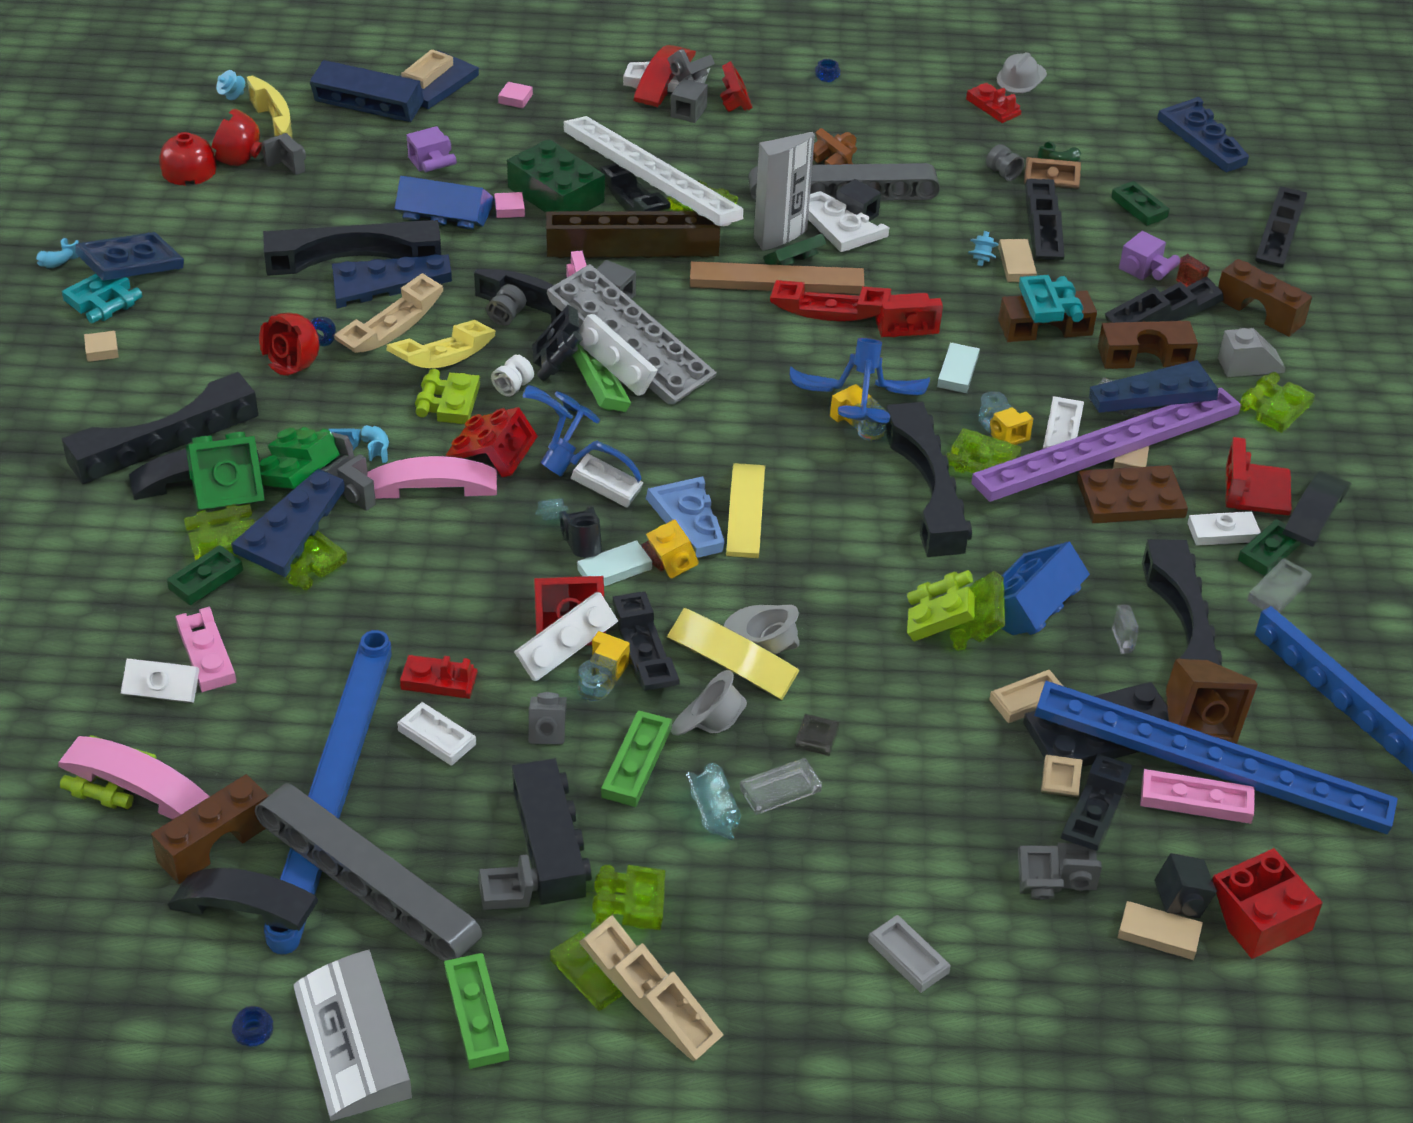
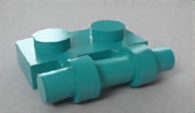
(93, 293)
(1043, 299)

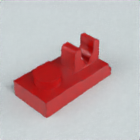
(736, 92)
(994, 102)
(438, 676)

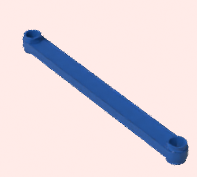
(338, 763)

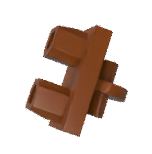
(837, 148)

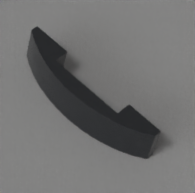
(630, 192)
(490, 281)
(151, 477)
(1316, 507)
(647, 653)
(1097, 803)
(245, 891)

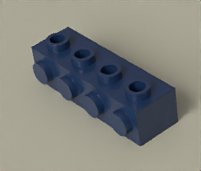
(367, 91)

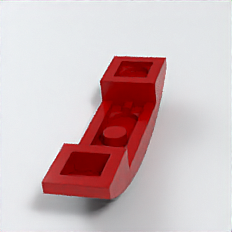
(657, 76)
(826, 306)

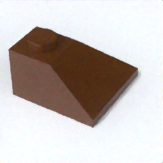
(1209, 698)

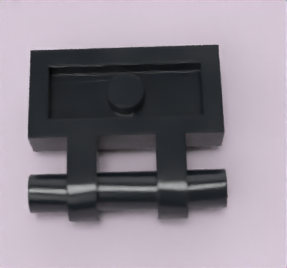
(557, 343)

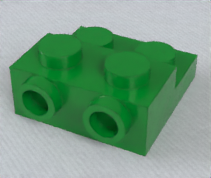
(297, 456)
(225, 471)

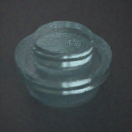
(551, 508)

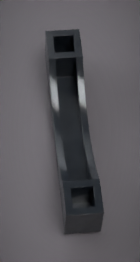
(300, 248)
(107, 450)
(943, 519)
(1172, 575)

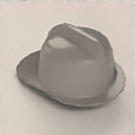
(1020, 73)
(767, 626)
(714, 708)

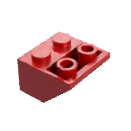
(1265, 903)

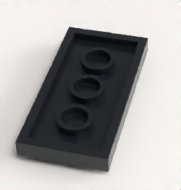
(1070, 743)

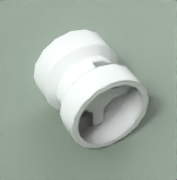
(510, 377)

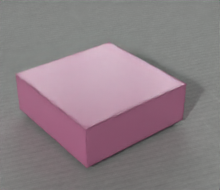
(515, 95)
(509, 205)

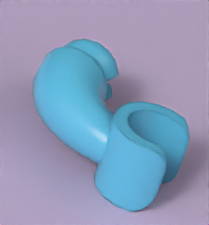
(54, 259)
(378, 442)

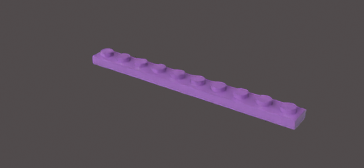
(1101, 446)

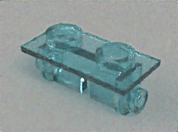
(717, 812)

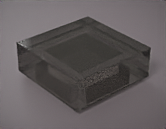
(817, 734)

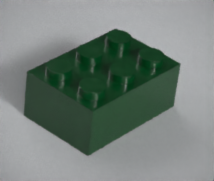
(555, 179)

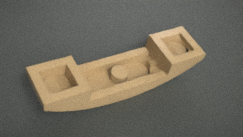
(395, 320)

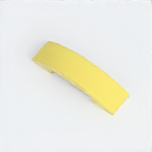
(267, 98)
(465, 341)
(745, 510)
(733, 653)

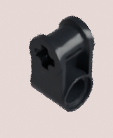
(582, 532)

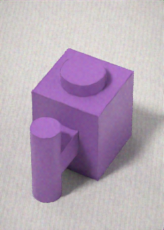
(430, 149)
(1145, 256)

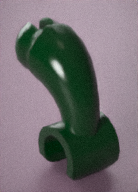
(1048, 152)

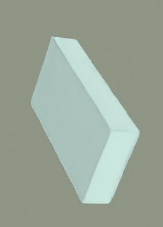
(958, 367)
(616, 563)

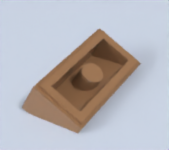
(1065, 173)

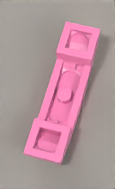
(434, 472)
(133, 772)

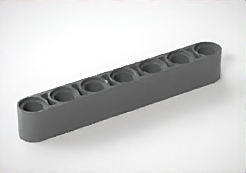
(894, 181)
(368, 873)

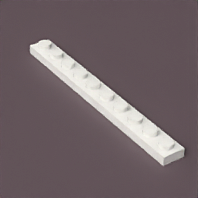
(654, 171)

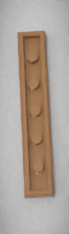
(764, 276)

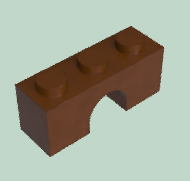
(1284, 304)
(1019, 325)
(1168, 340)
(186, 841)

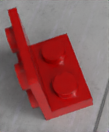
(910, 315)
(501, 435)
(1254, 485)

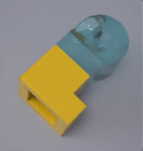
(852, 397)
(1003, 420)
(604, 668)

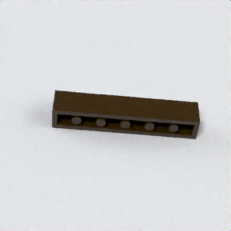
(631, 234)

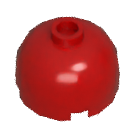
(237, 139)
(187, 159)
(289, 342)

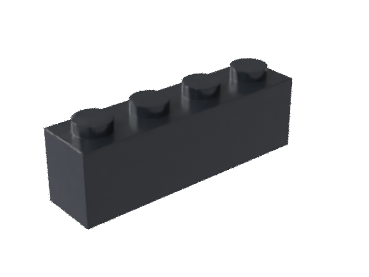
(550, 831)

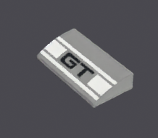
(783, 189)
(352, 1037)

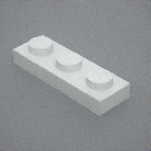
(616, 355)
(565, 636)

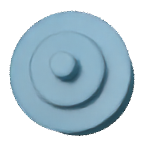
(230, 85)
(983, 248)

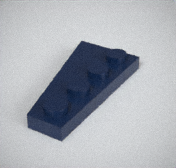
(1201, 131)
(378, 276)
(1160, 387)
(286, 527)

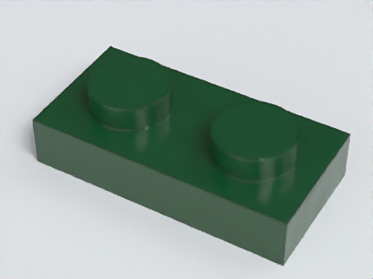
(1140, 203)
(805, 248)
(1268, 548)
(204, 575)

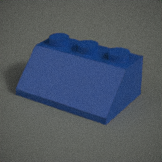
(443, 202)
(1039, 586)

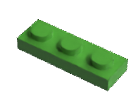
(602, 383)
(636, 758)
(476, 1011)

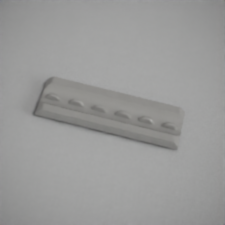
(677, 366)

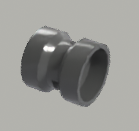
(1006, 163)
(506, 305)

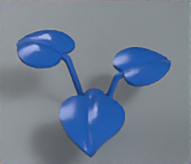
(867, 359)
(562, 452)

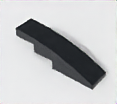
(1044, 219)
(1281, 227)
(1169, 305)

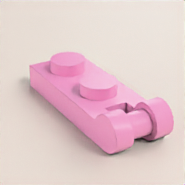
(206, 649)

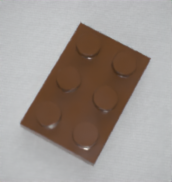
(1132, 494)

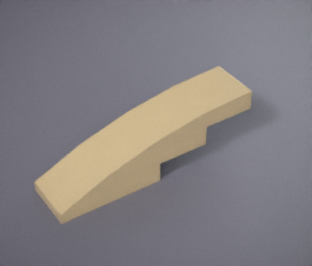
(650, 989)

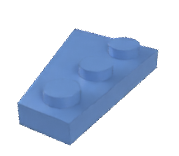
(692, 510)

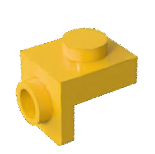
(673, 548)

